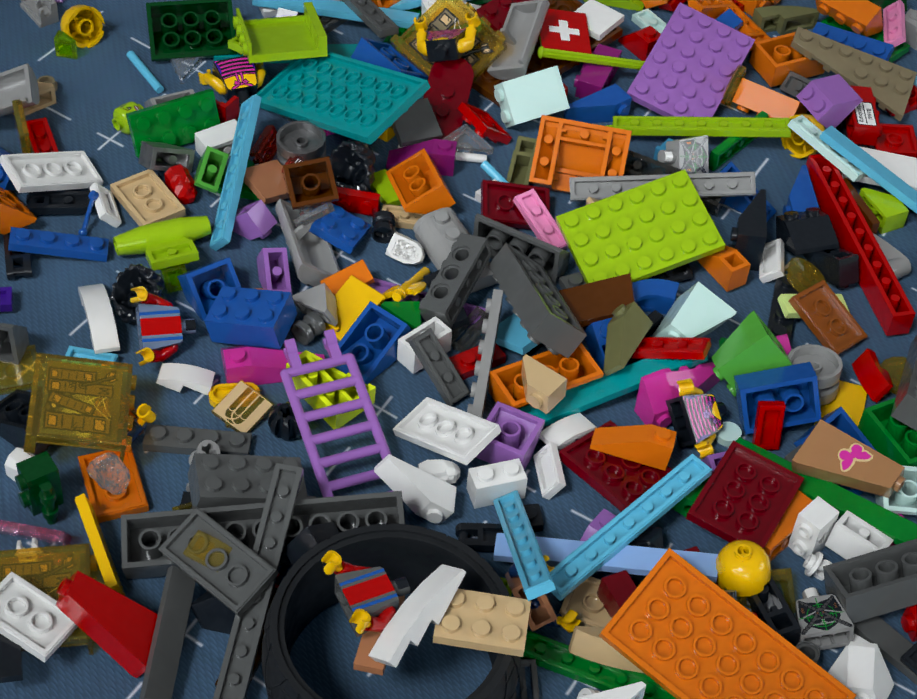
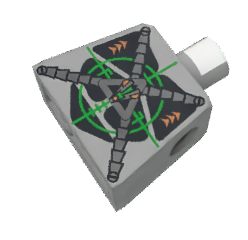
(687, 154)
(823, 620)

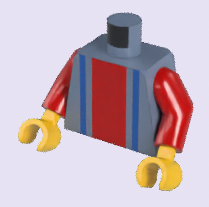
(158, 326)

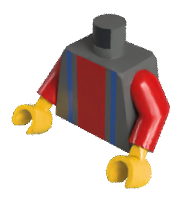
(365, 593)

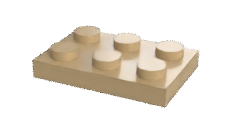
(147, 198)
(485, 623)

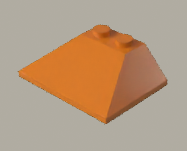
(715, 8)
(576, 150)

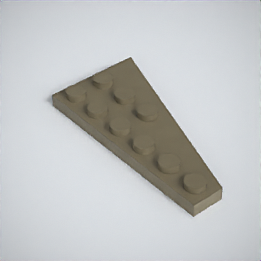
(888, 81)

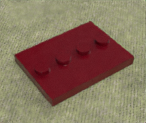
(611, 476)
(745, 496)

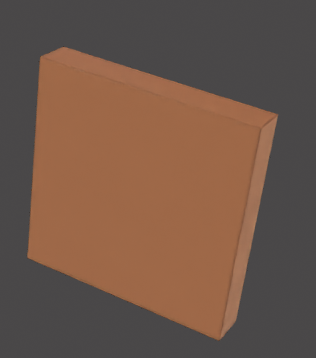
(267, 181)

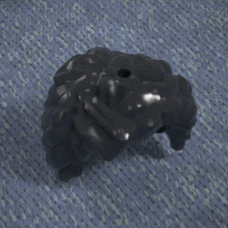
(353, 166)
(133, 277)

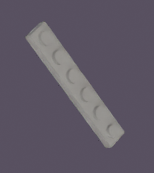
(486, 349)

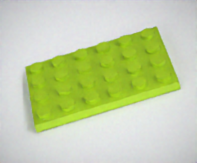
(641, 230)

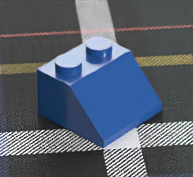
(204, 284)

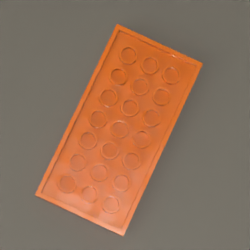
(708, 644)

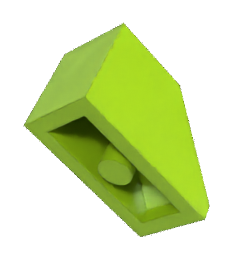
(886, 208)

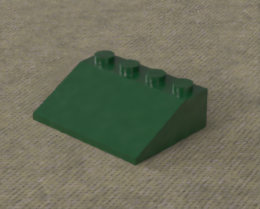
(190, 28)

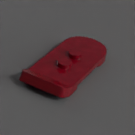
(449, 86)

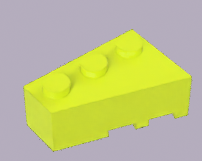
(332, 397)

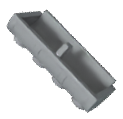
(521, 33)
(16, 85)
(438, 232)
(309, 253)

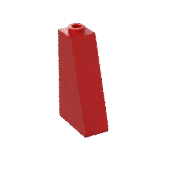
(109, 619)

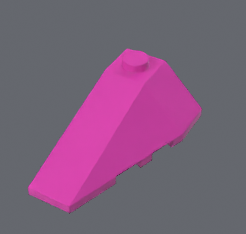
(254, 364)
(663, 386)

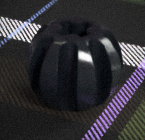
(283, 422)

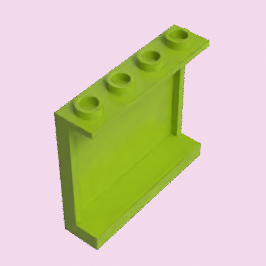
(282, 36)

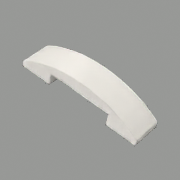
(99, 318)

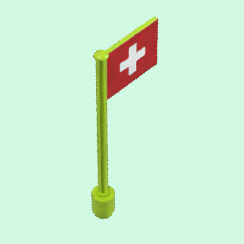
(567, 38)

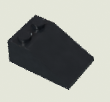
(751, 231)
(14, 419)

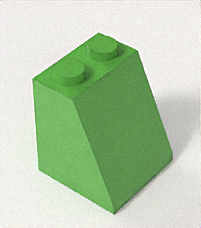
(748, 350)

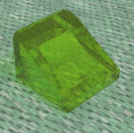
(65, 45)
(170, 277)

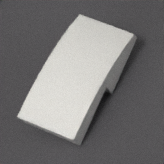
(178, 375)
(567, 430)

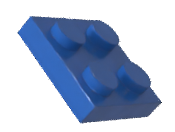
(341, 229)

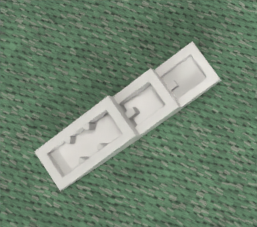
(422, 607)

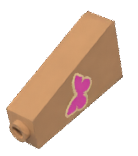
(848, 462)

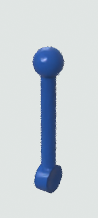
(93, 195)

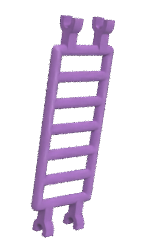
(302, 418)

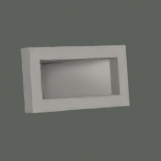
(319, 300)

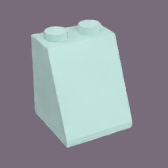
(531, 96)
(694, 314)

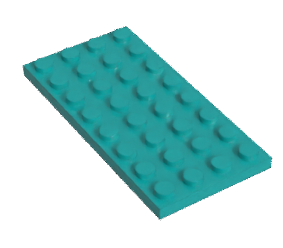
(342, 95)

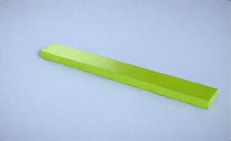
(703, 126)

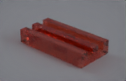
(264, 144)

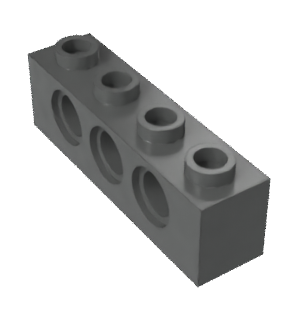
(456, 279)

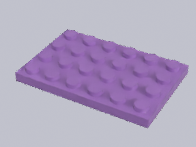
(690, 65)

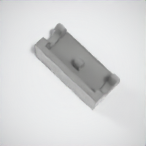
(41, 11)

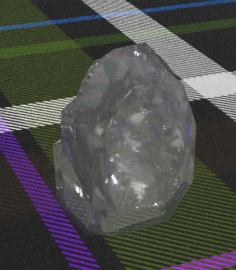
(110, 473)

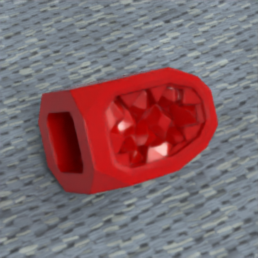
(181, 184)

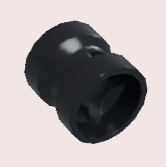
(383, 226)

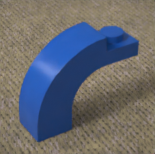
(655, 294)

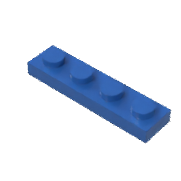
(860, 42)
(58, 244)

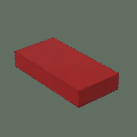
(769, 424)

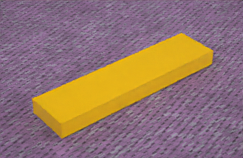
(98, 544)

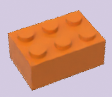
(775, 59)

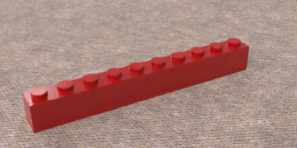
(855, 236)

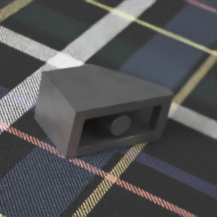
(163, 156)

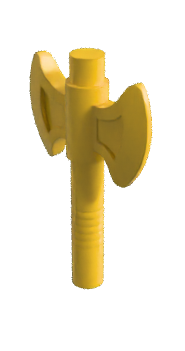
(412, 286)

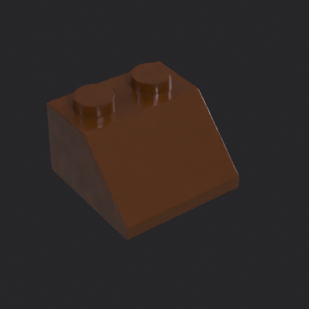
(310, 183)

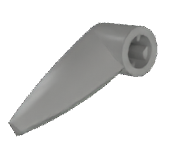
(899, 262)

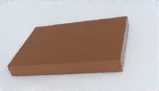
(828, 318)

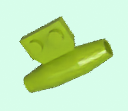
(165, 242)

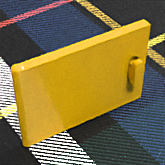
(351, 302)
(850, 398)

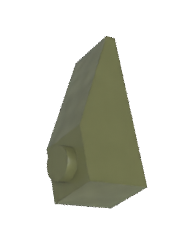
(624, 335)

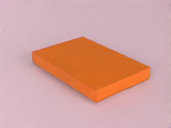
(111, 506)

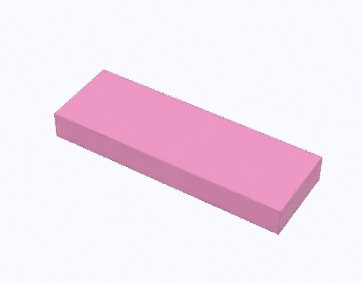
(894, 23)
(539, 218)

